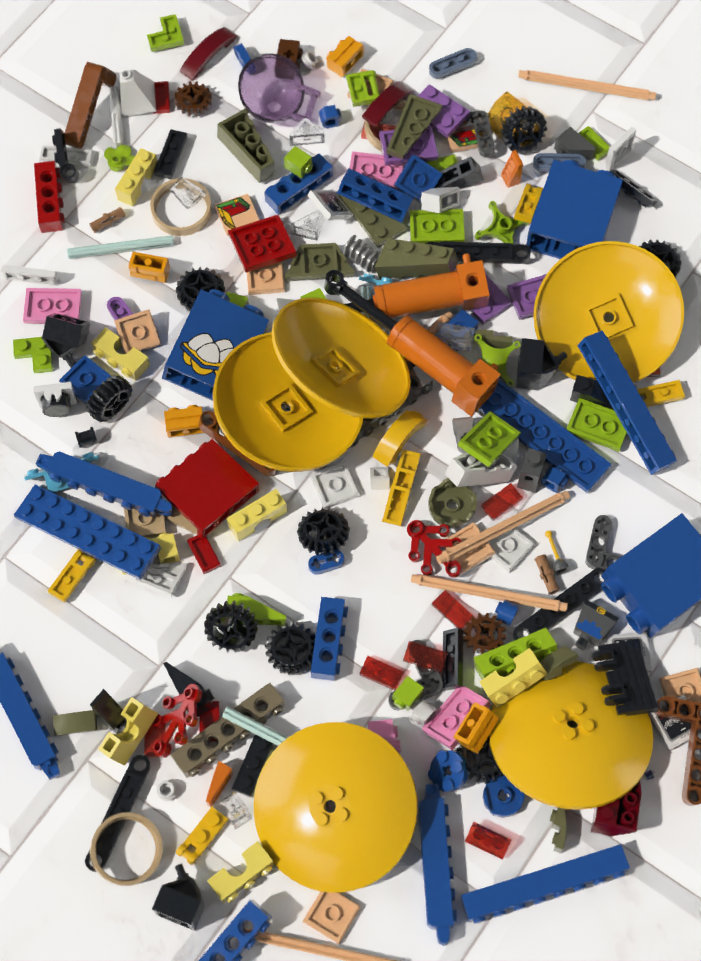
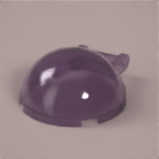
(274, 89)

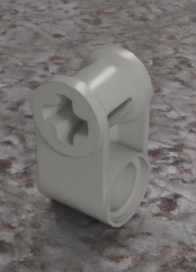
(461, 427)

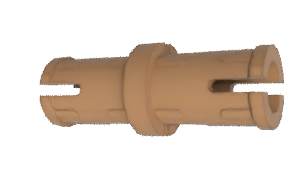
(117, 213)
(547, 574)

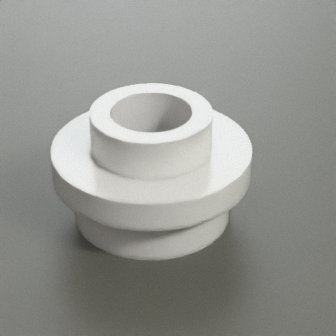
(309, 60)
(166, 784)

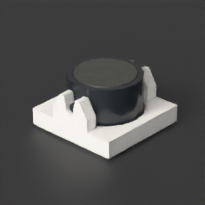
(55, 398)

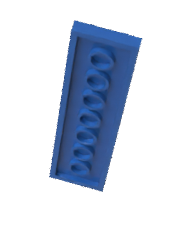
(543, 434)
(87, 532)

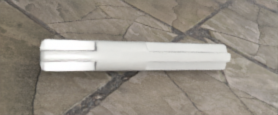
(116, 116)

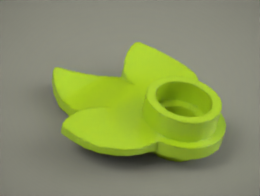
(118, 157)

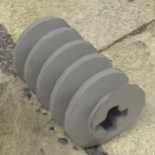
(360, 254)

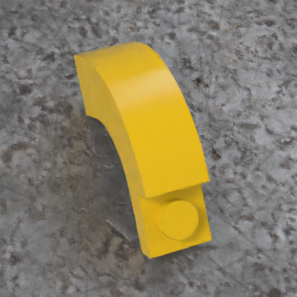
(397, 436)

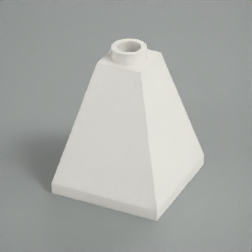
(136, 93)

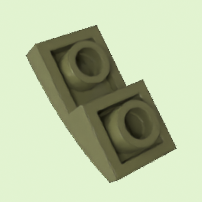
(494, 341)
(556, 660)
(74, 723)
(559, 823)

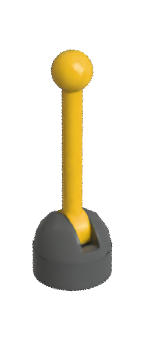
(560, 566)

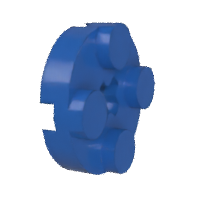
(438, 768)
(497, 806)

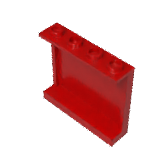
(208, 487)

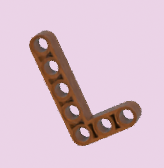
(85, 101)
(213, 431)
(694, 744)

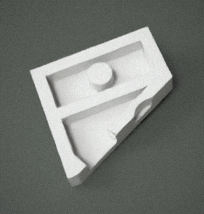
(163, 578)

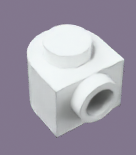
(422, 712)

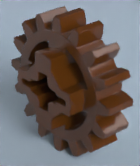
(184, 101)
(490, 628)

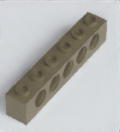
(182, 756)

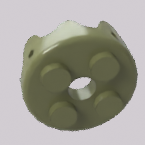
(448, 492)

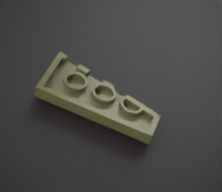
(413, 122)
(375, 224)

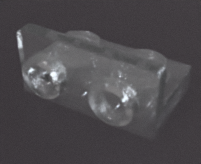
(456, 336)

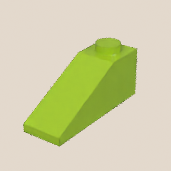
(263, 613)

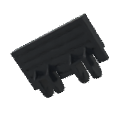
(627, 679)

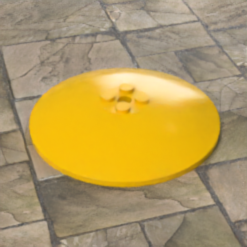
(615, 281)
(325, 334)
(250, 414)
(567, 764)
(372, 810)

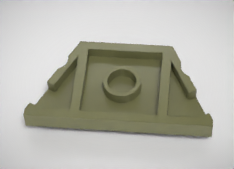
(316, 260)

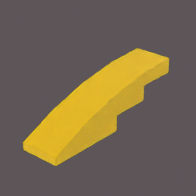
(401, 487)

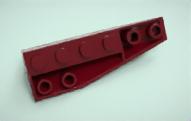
(619, 816)

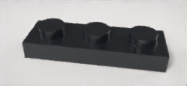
(170, 154)
(632, 189)
(453, 667)
(252, 766)

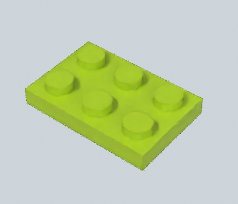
(437, 227)
(597, 425)
(489, 439)

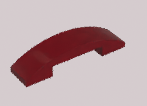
(205, 51)
(385, 102)

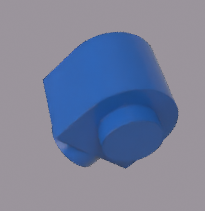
(330, 116)
(554, 479)
(506, 612)

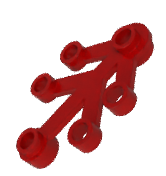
(431, 546)
(189, 698)

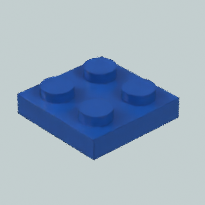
(417, 177)
(85, 378)

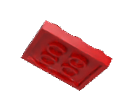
(262, 243)

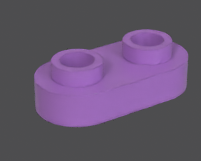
(119, 313)

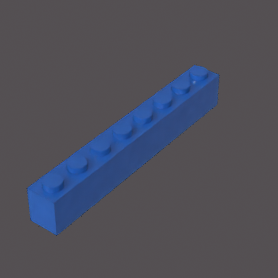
(627, 402)
(545, 883)

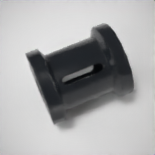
(86, 437)

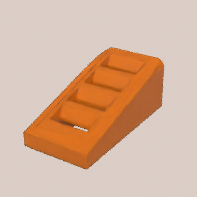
(512, 170)
(219, 781)

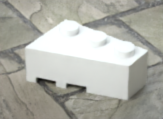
(468, 471)

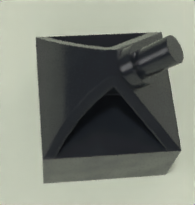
(64, 335)
(536, 364)
(180, 900)

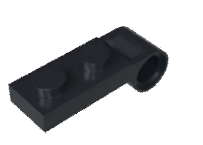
(61, 156)

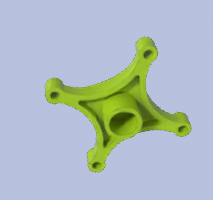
(501, 227)
(498, 356)

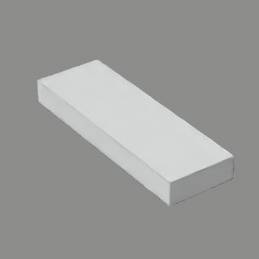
(75, 156)
(30, 275)

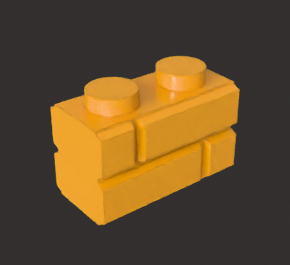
(345, 56)
(149, 267)
(183, 421)
(476, 727)

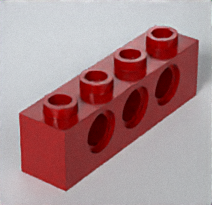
(48, 220)

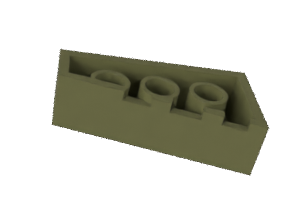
(245, 144)
(414, 259)

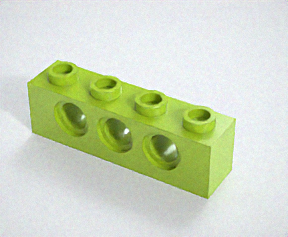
(502, 658)

